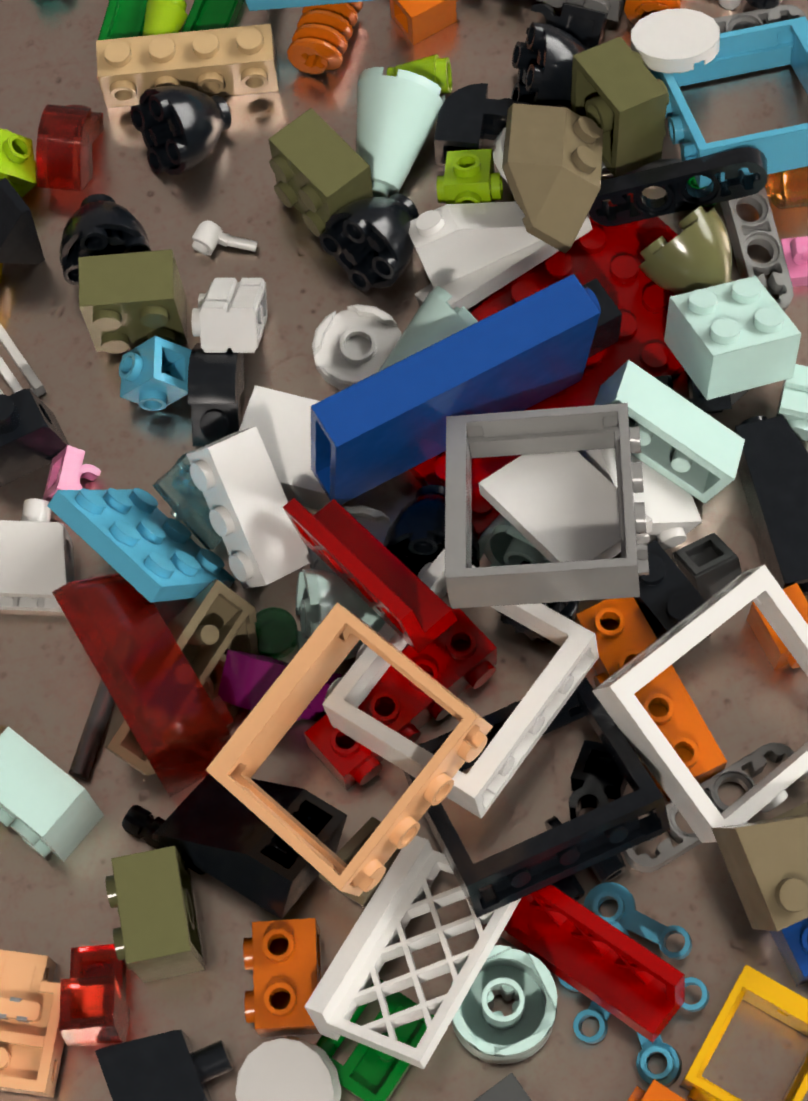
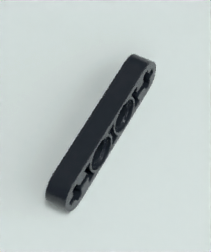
(679, 194)

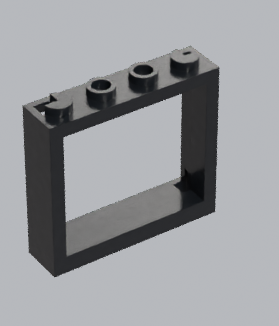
(569, 845)

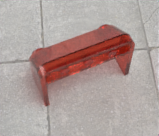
(147, 678)

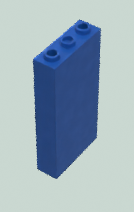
(489, 367)

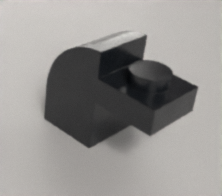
(468, 119)
(215, 394)

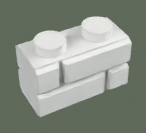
(231, 315)

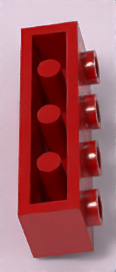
(455, 659)

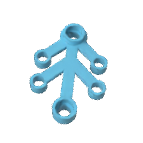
(627, 920)

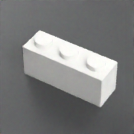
(248, 508)

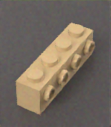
(210, 61)

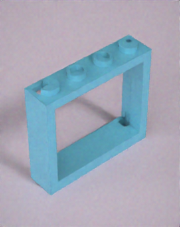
(738, 54)

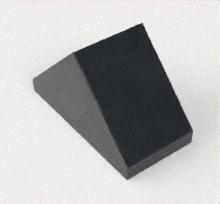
(17, 229)

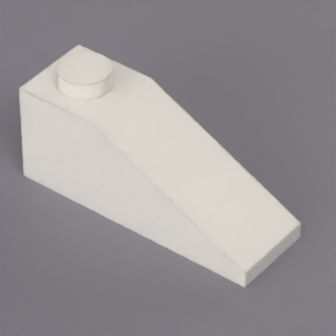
(467, 237)

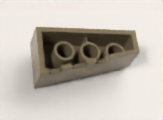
(769, 869)

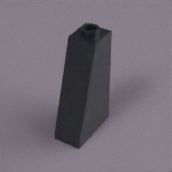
(776, 490)

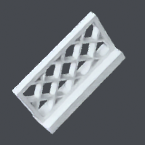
(375, 942)

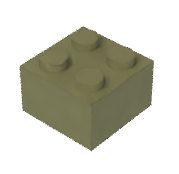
(624, 101)
(317, 170)
(132, 299)
(156, 914)

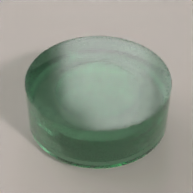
(276, 632)

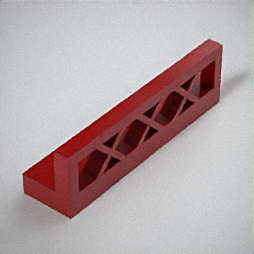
(373, 572)
(597, 960)

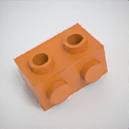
(285, 974)

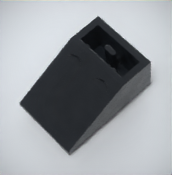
(241, 850)

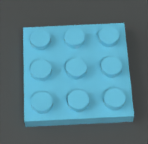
(140, 542)

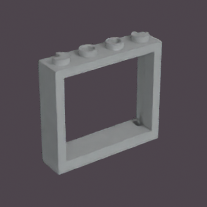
(540, 433)

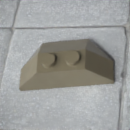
(552, 169)
(204, 631)

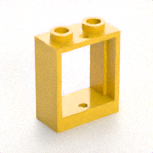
(772, 999)

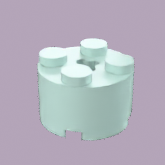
(526, 1030)

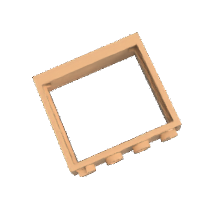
(284, 705)

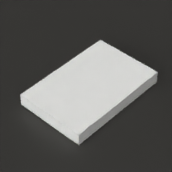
(559, 505)

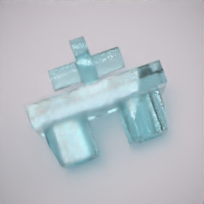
(187, 502)

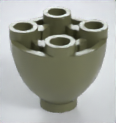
(693, 258)

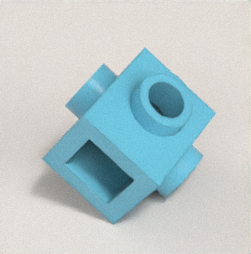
(155, 374)

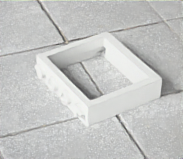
(519, 732)
(648, 741)

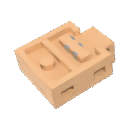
(29, 1024)

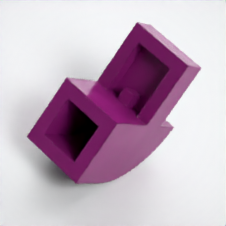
(249, 677)

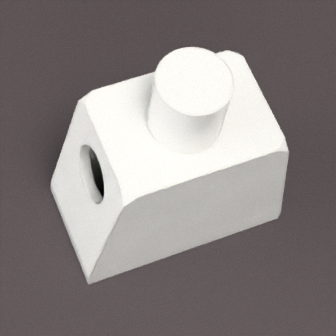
(34, 559)

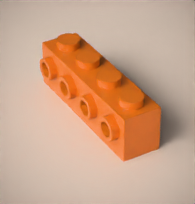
(620, 637)

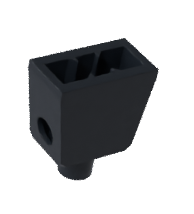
(27, 435)
(162, 1068)

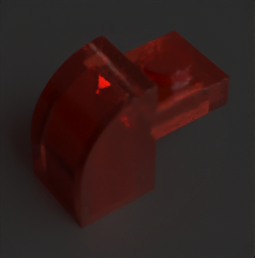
(66, 146)
(94, 998)

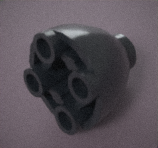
(545, 66)
(179, 126)
(99, 229)
(371, 239)
(419, 530)

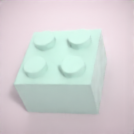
(731, 337)
(42, 799)

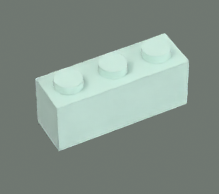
(675, 433)

